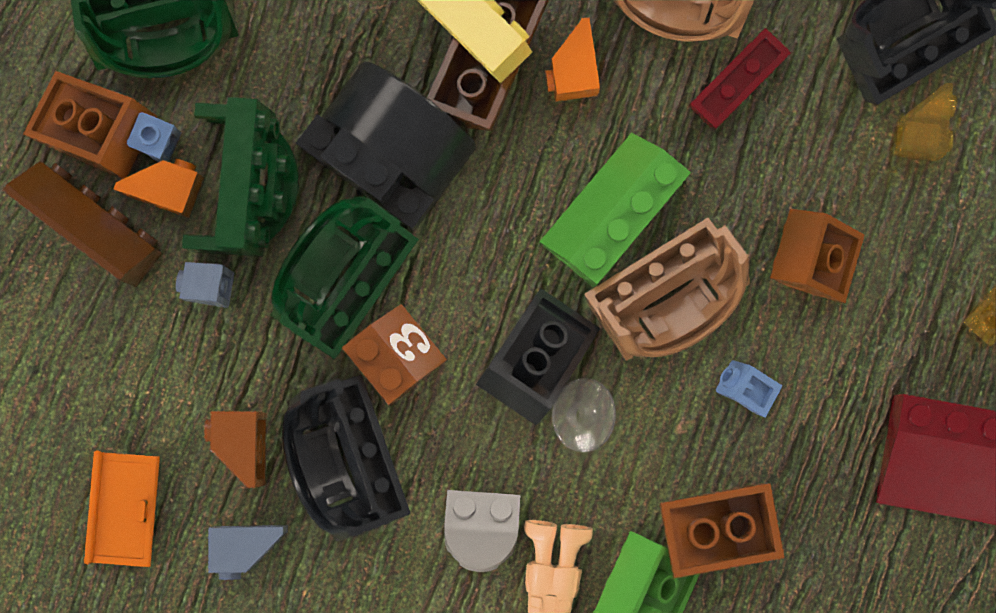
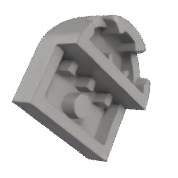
(481, 528)

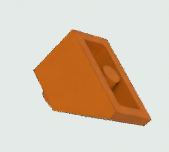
(574, 66)
(164, 186)

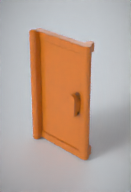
(118, 509)

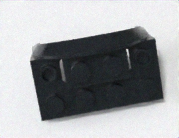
(883, 22)
(318, 467)

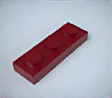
(739, 79)

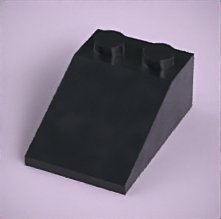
(538, 357)

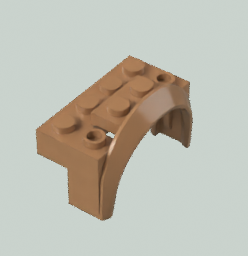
(685, 18)
(688, 314)

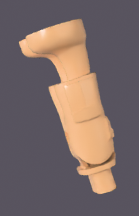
(548, 585)

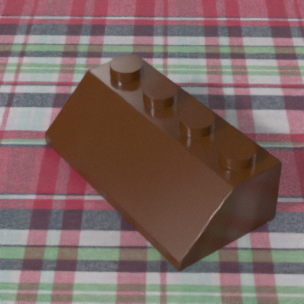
(466, 87)
(84, 222)

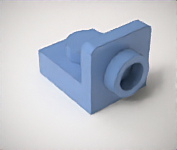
(154, 137)
(748, 387)

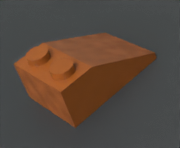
(87, 123)
(721, 530)

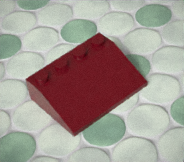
(940, 459)

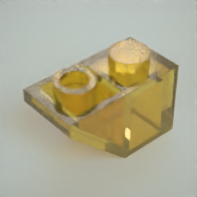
(925, 129)

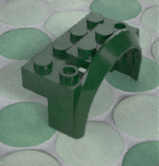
(156, 54)
(244, 153)
(321, 257)

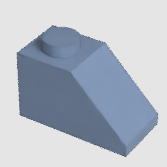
(205, 284)
(240, 548)

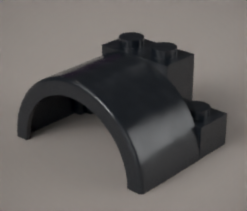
(387, 135)

